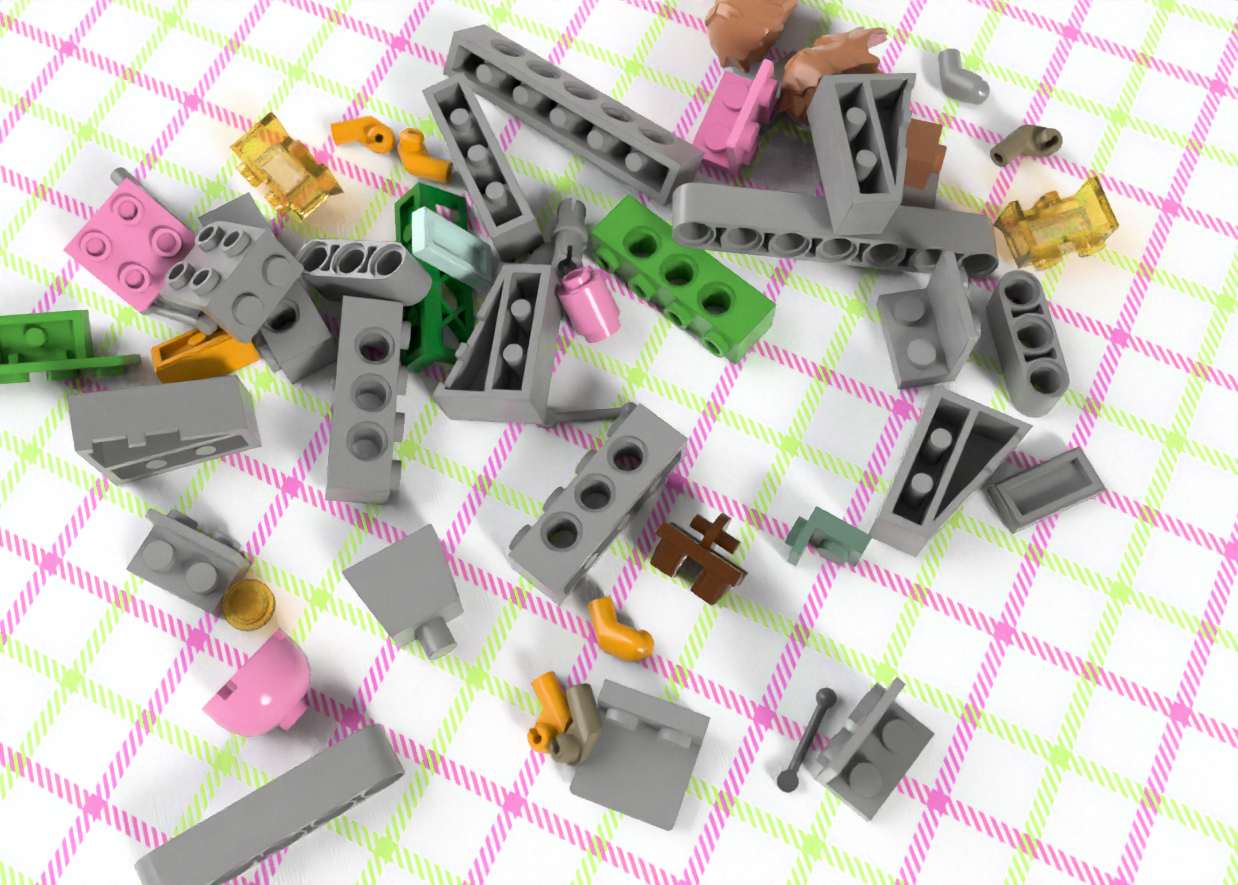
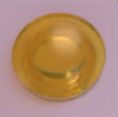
(248, 605)

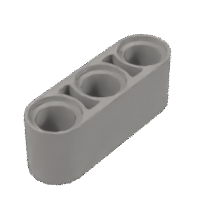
(364, 270)
(1034, 324)

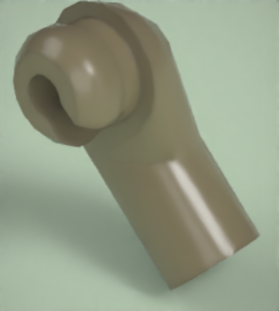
(1027, 141)
(578, 741)

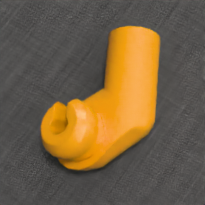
(366, 131)
(418, 160)
(615, 637)
(555, 715)

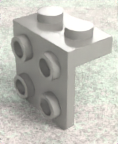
(233, 277)

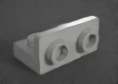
(189, 562)

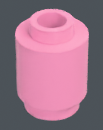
(589, 304)

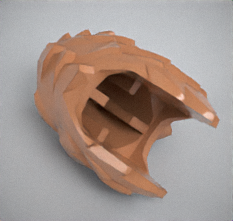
(746, 29)
(829, 56)

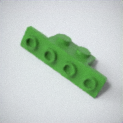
(54, 344)

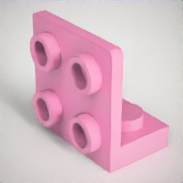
(735, 119)
(131, 245)

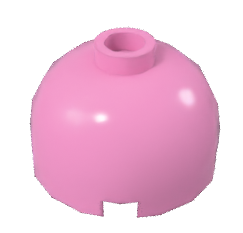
(264, 690)

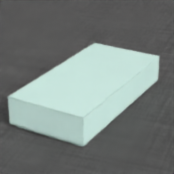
(451, 249)

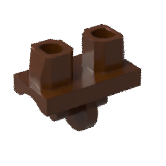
(679, 545)

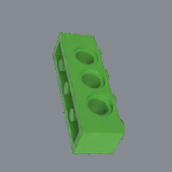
(635, 229)

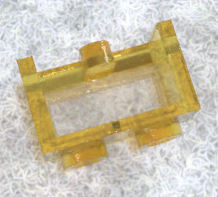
(284, 169)
(1058, 226)

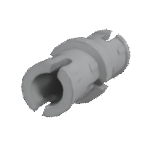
(569, 237)

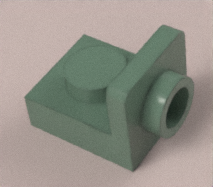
(833, 536)

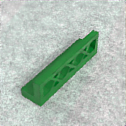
(426, 316)

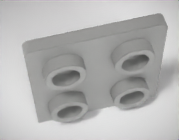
(930, 328)
(641, 756)
(874, 756)

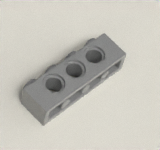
(483, 167)
(362, 326)
(308, 342)
(560, 570)

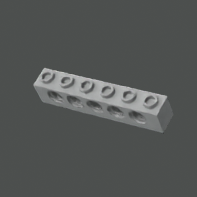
(573, 113)

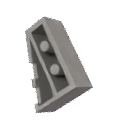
(860, 146)
(511, 352)
(162, 426)
(943, 465)

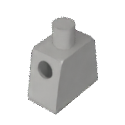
(411, 591)

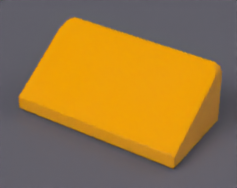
(201, 356)

